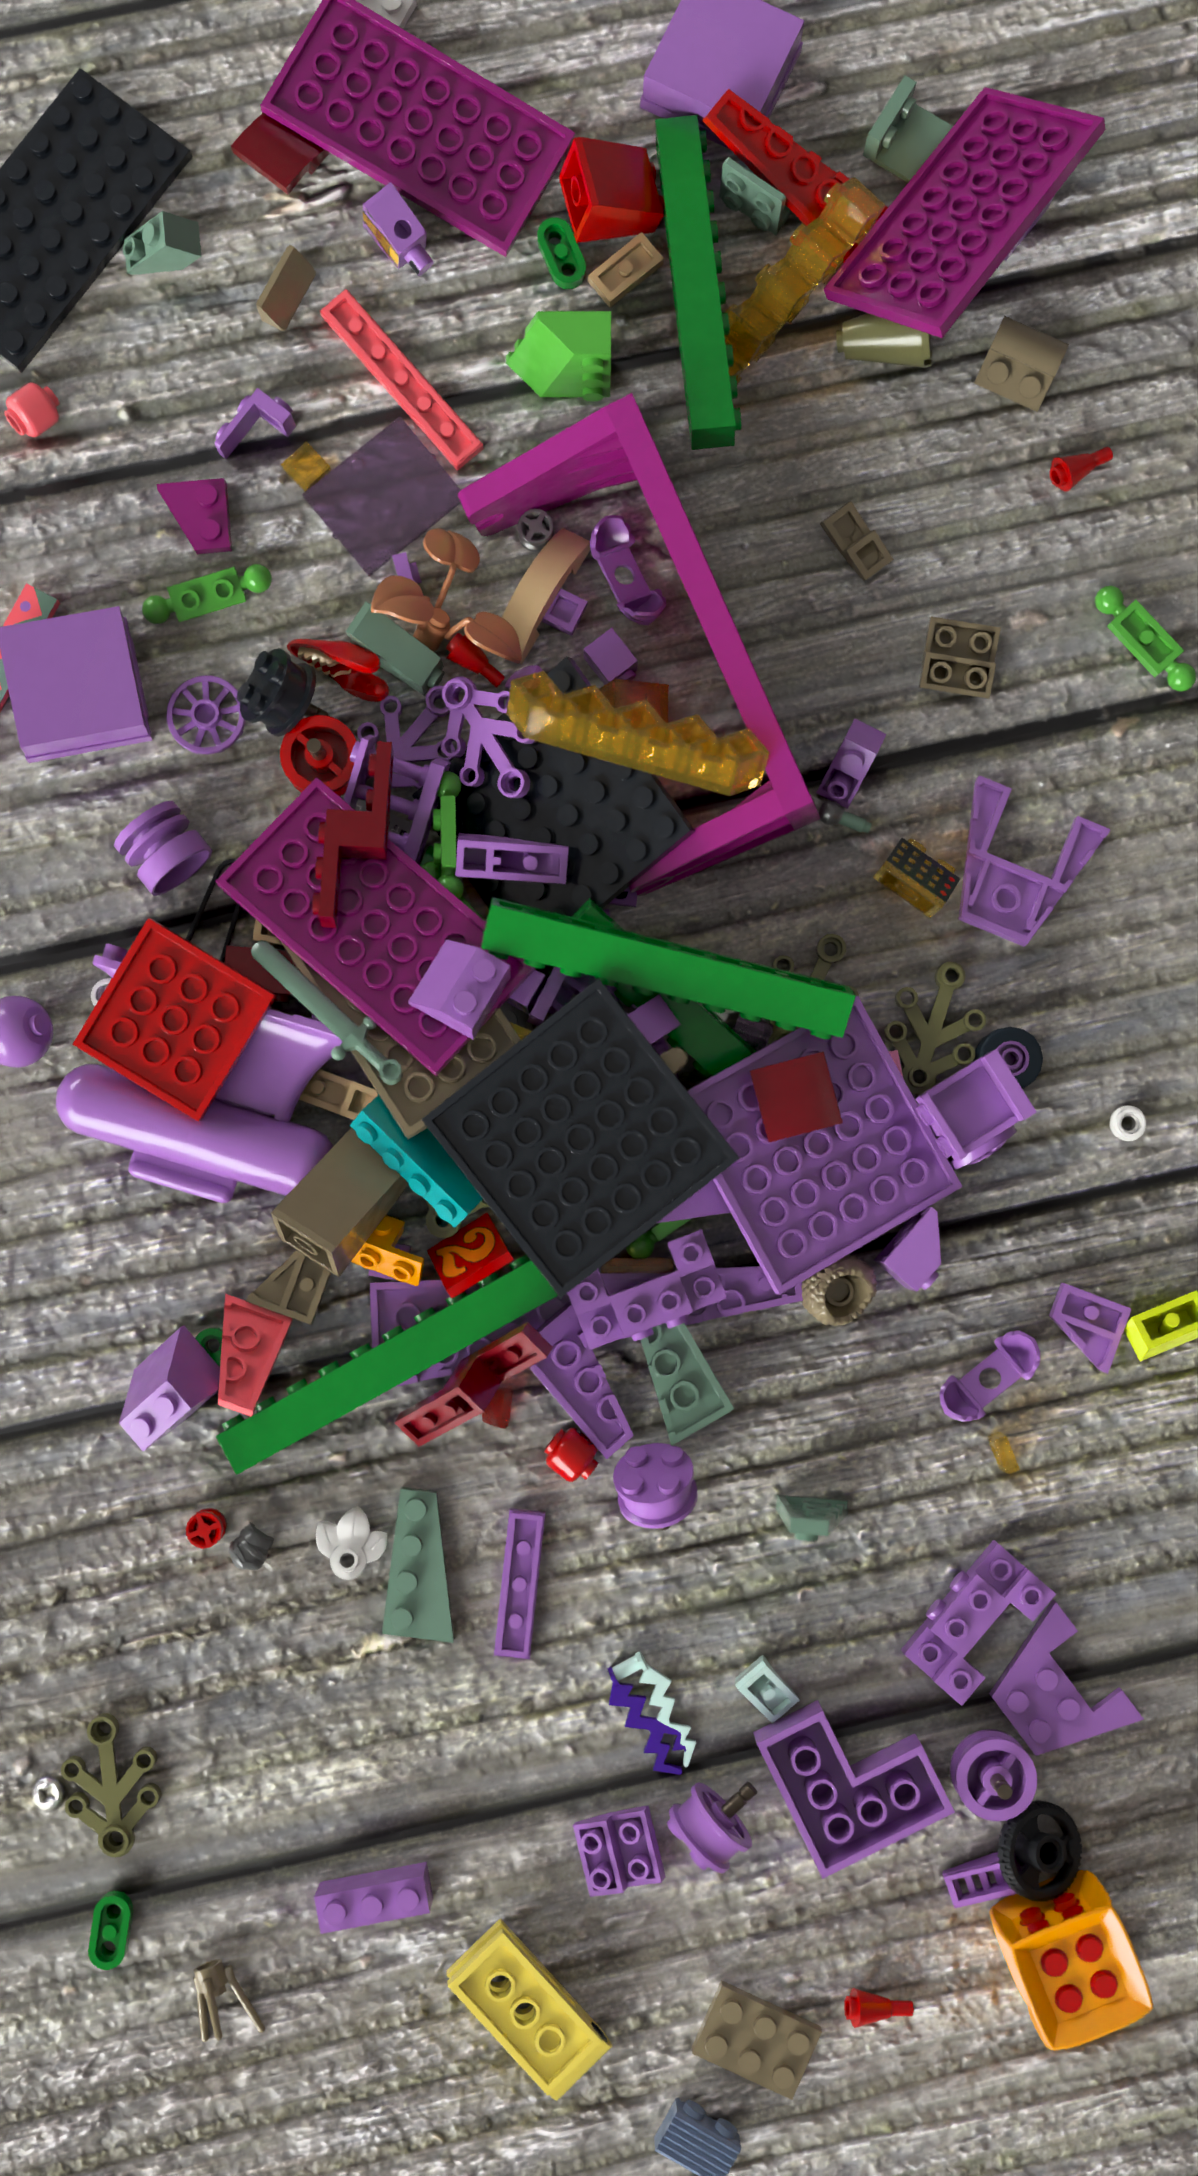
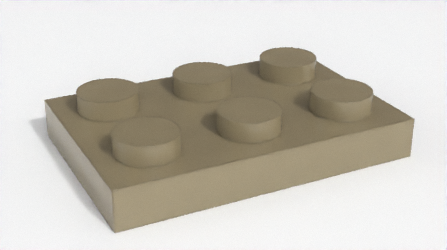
(756, 2040)

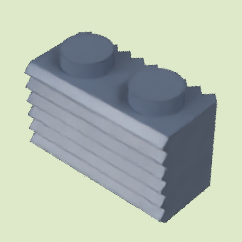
(697, 2140)

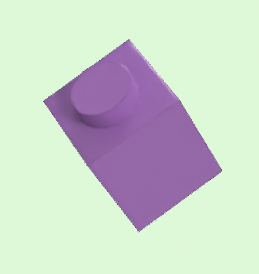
(610, 658)

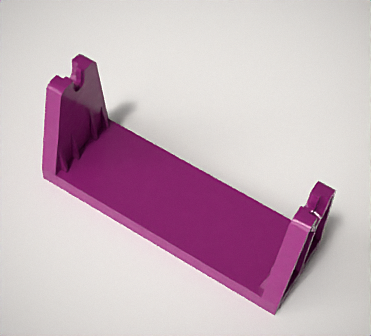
(617, 449)

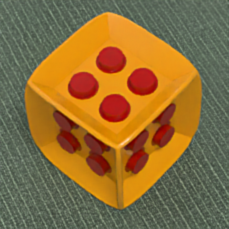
(1072, 1963)

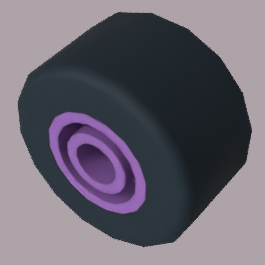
(1022, 1045)

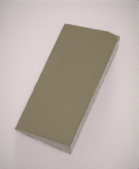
(285, 289)

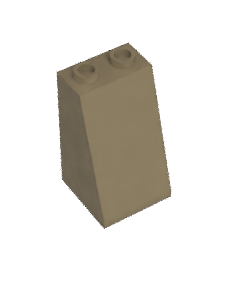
(338, 1204)

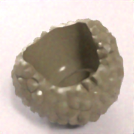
(839, 1291)

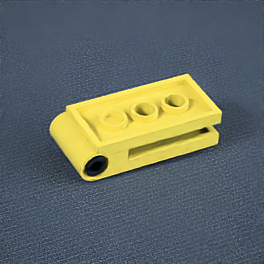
(549, 2038)

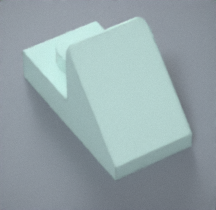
(766, 1689)

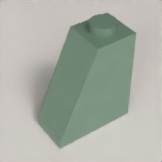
(397, 650)

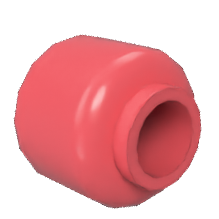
(32, 409)

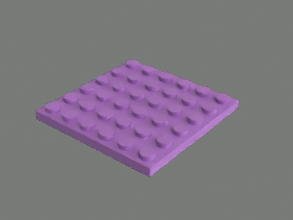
(834, 1187)

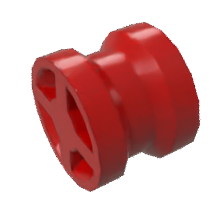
(199, 1531)

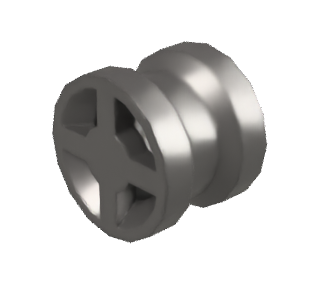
(533, 523)

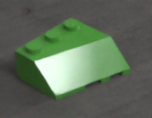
(565, 354)

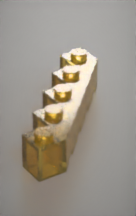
(812, 259)
(636, 736)

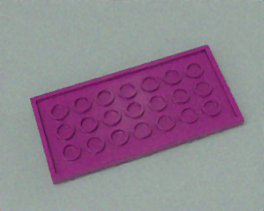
(418, 122)
(964, 210)
(386, 929)

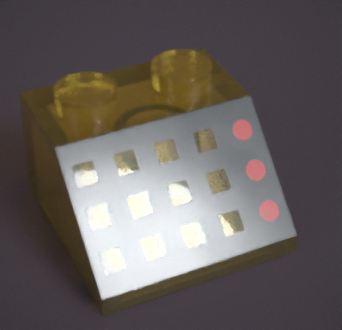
(917, 877)

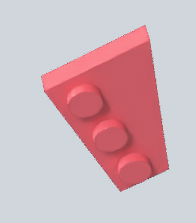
(248, 1352)

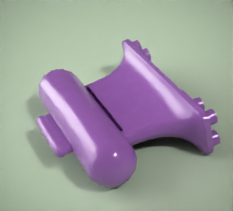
(238, 1132)

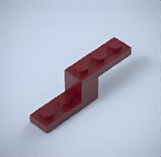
(354, 835)
(473, 1384)

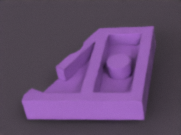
(1090, 1323)

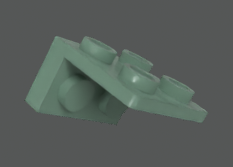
(904, 133)
(753, 197)

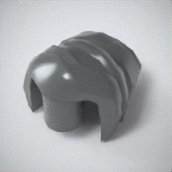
(250, 1548)

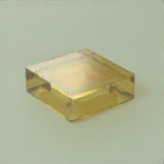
(305, 467)
(1003, 1453)

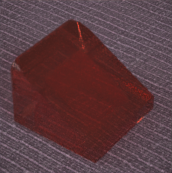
(499, 1408)

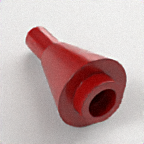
(1070, 470)
(472, 658)
(869, 2008)

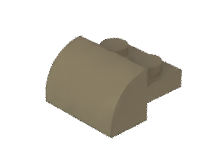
(1021, 363)

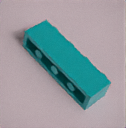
(419, 1161)

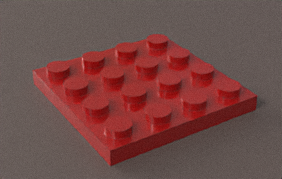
(174, 1019)

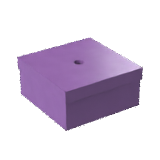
(721, 48)
(74, 684)

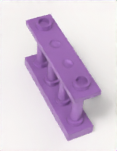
(418, 811)

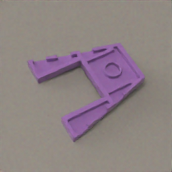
(1008, 896)

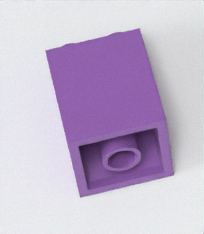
(168, 1388)

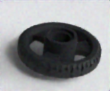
(1039, 1852)

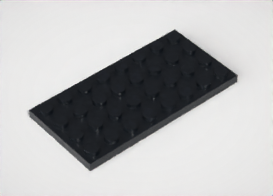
(69, 204)

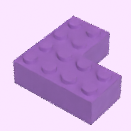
(843, 1807)

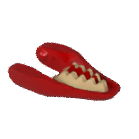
(346, 664)

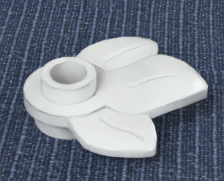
(353, 1538)

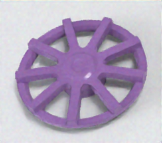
(205, 715)

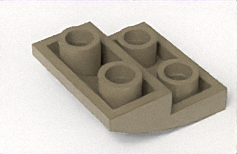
(959, 657)

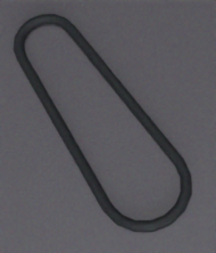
(204, 903)

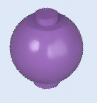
(24, 1031)

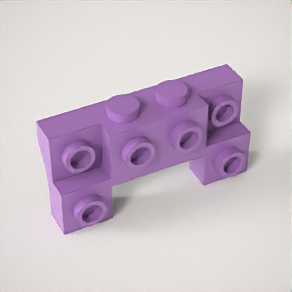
(653, 1301)
(968, 1613)

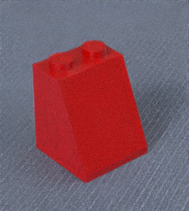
(610, 190)

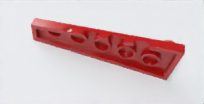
(775, 157)

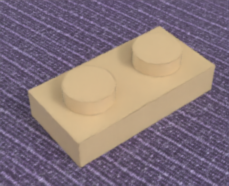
(625, 269)

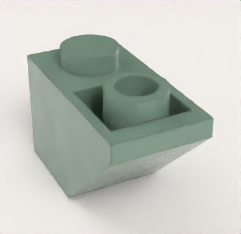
(162, 245)

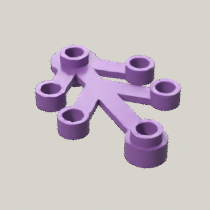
(481, 736)
(403, 745)

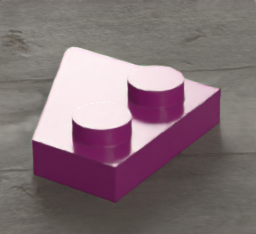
(201, 512)

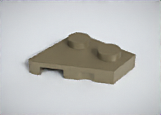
(293, 1288)

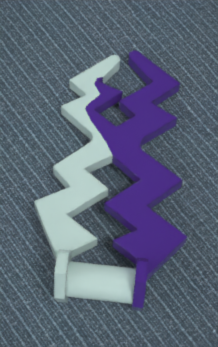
(657, 1726)

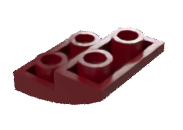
(278, 152)
(796, 1096)

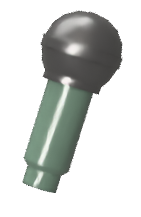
(833, 813)

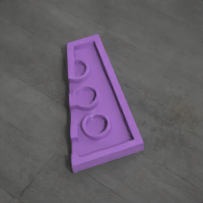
(580, 1383)

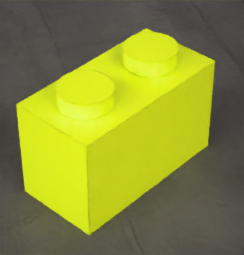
(1164, 1326)

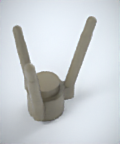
(209, 1983)

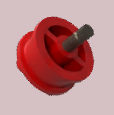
(319, 749)

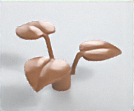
(405, 601)

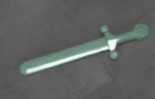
(351, 1035)

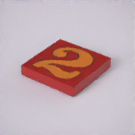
(470, 1255)

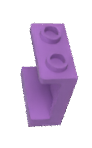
(974, 1105)

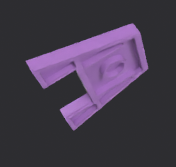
(1045, 1702)

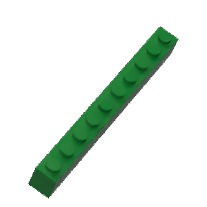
(695, 283)
(667, 968)
(384, 1366)

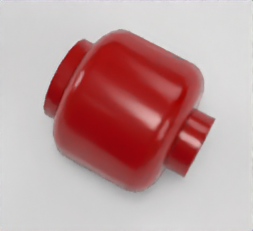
(571, 1455)

